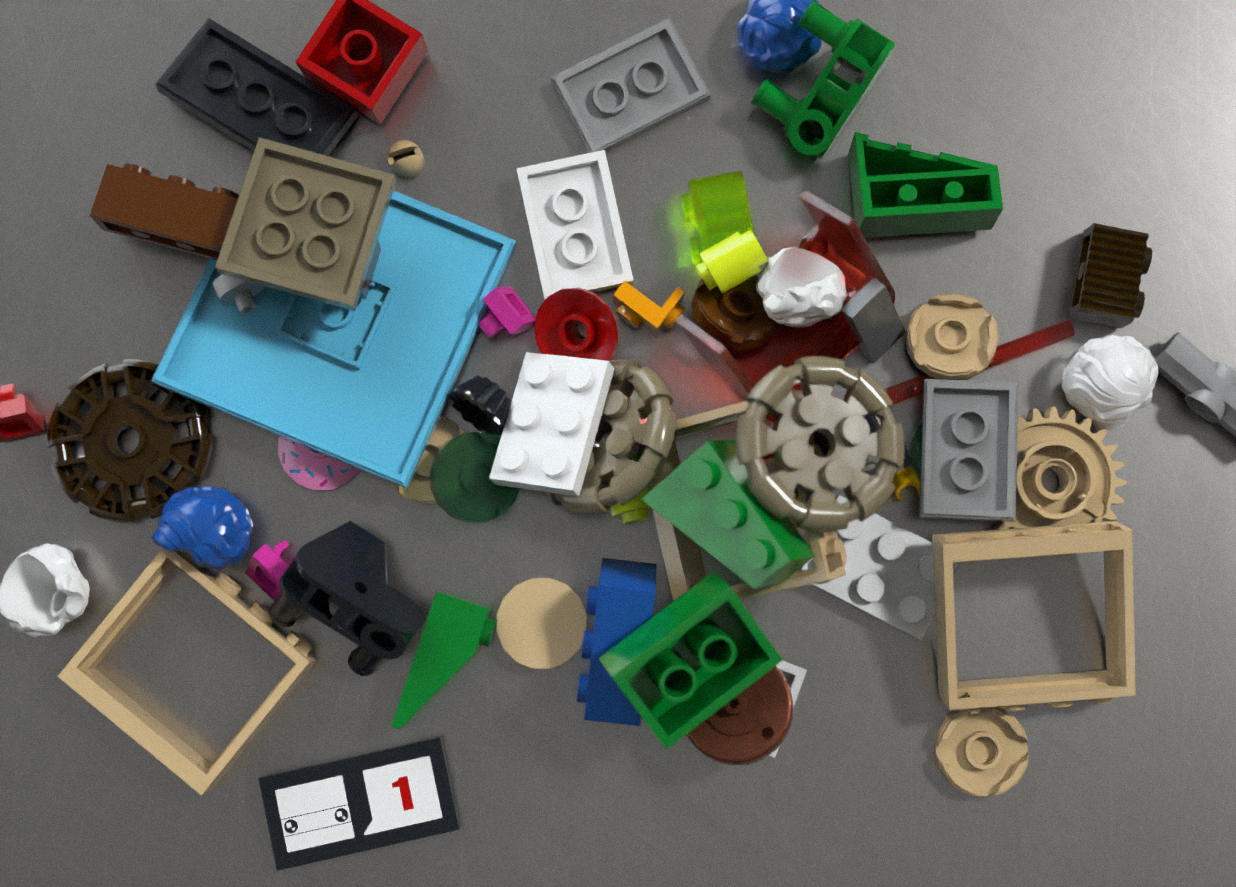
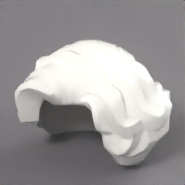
(801, 287)
(1110, 380)
(43, 591)

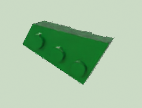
(920, 192)
(718, 511)

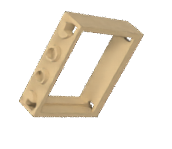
(683, 555)
(1052, 689)
(140, 724)

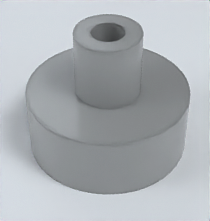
(238, 292)

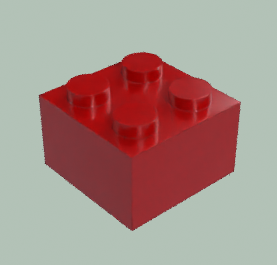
(363, 56)

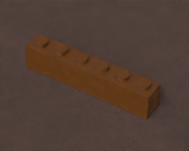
(171, 212)

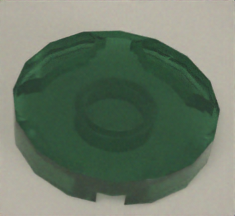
(462, 479)

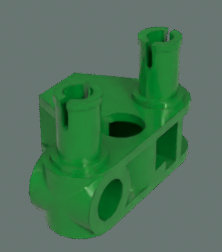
(838, 87)

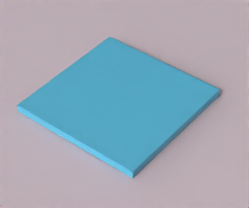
(340, 378)

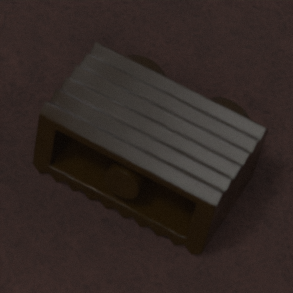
(1110, 276)

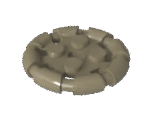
(635, 422)
(847, 437)

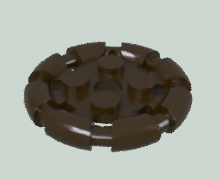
(100, 434)

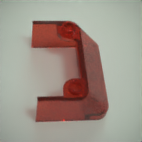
(838, 241)

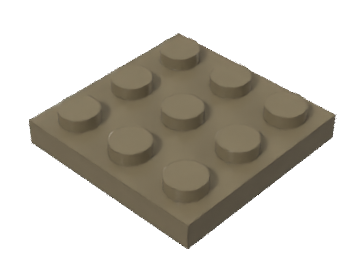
(306, 224)

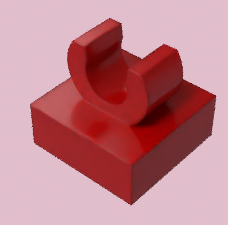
(18, 415)

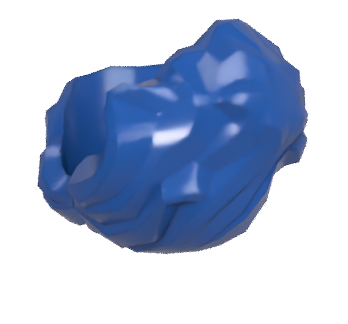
(772, 35)
(206, 525)

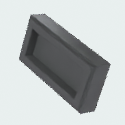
(873, 320)

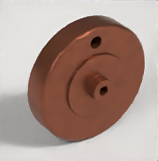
(749, 724)

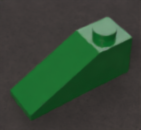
(446, 645)

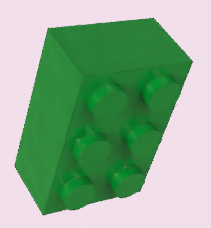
(690, 659)

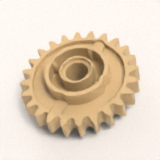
(1080, 463)

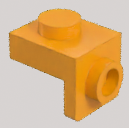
(637, 308)

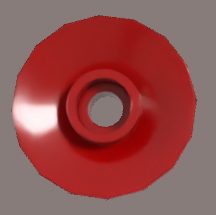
(559, 320)

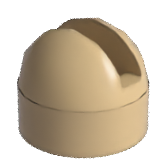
(408, 166)

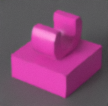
(507, 313)
(267, 567)

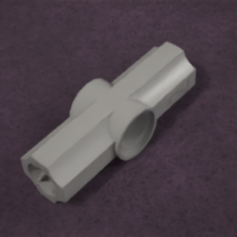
(1207, 384)

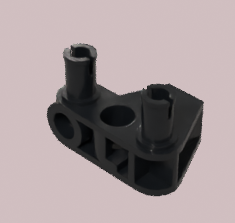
(350, 572)

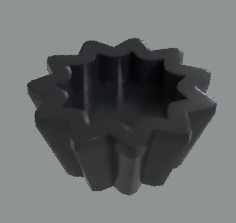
(482, 404)

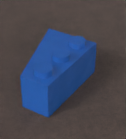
(620, 607)

